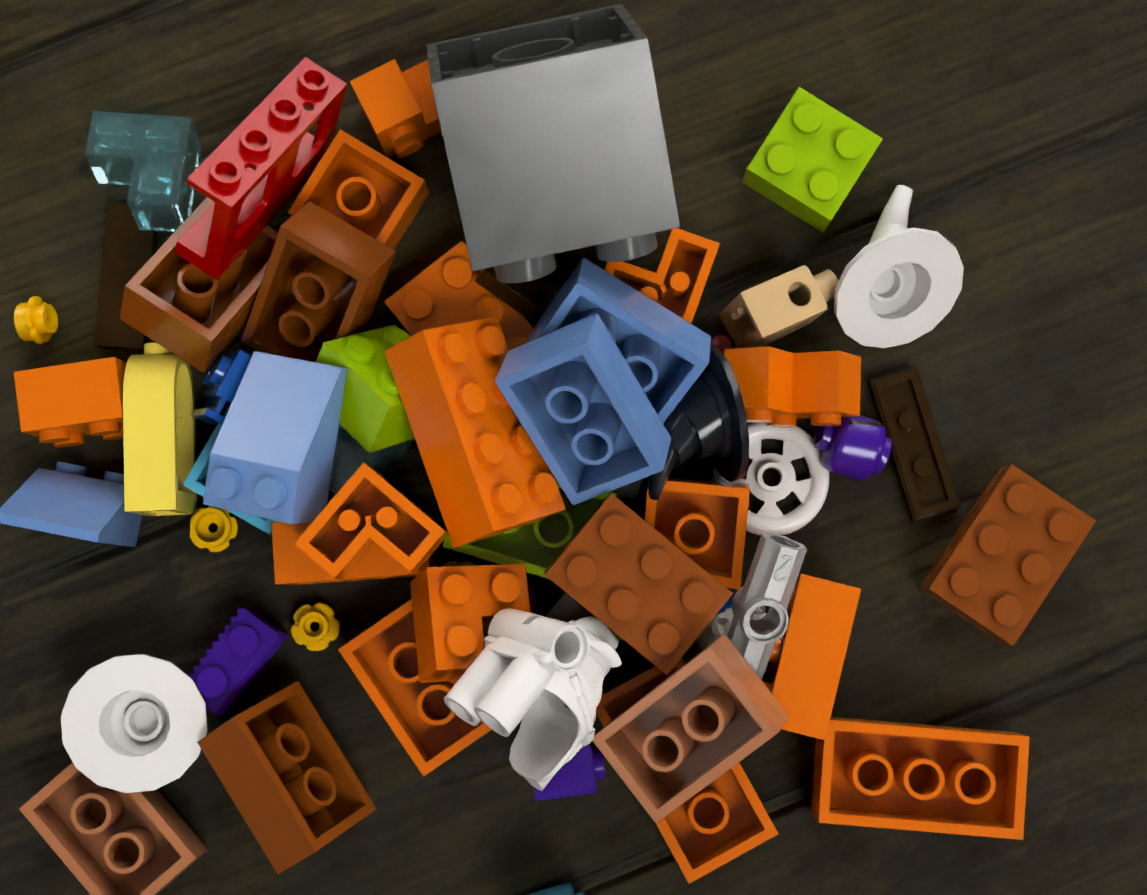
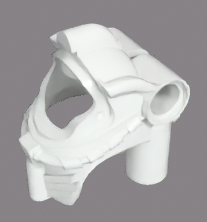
(528, 676)

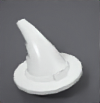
(898, 280)
(133, 723)

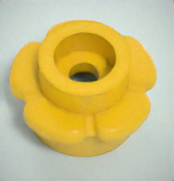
(35, 320)
(200, 530)
(328, 629)

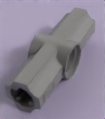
(767, 584)

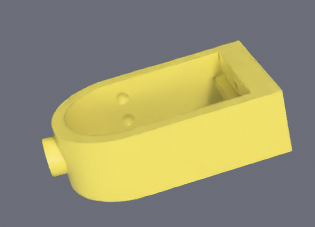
(158, 433)

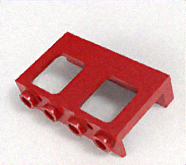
(261, 166)

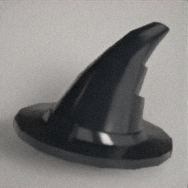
(706, 424)

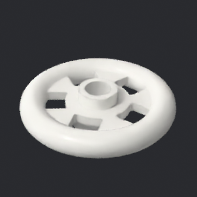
(809, 492)

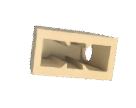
(778, 307)

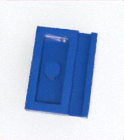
(222, 384)

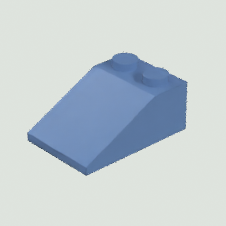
(278, 440)
(73, 506)

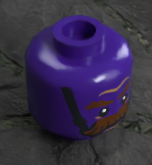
(854, 447)

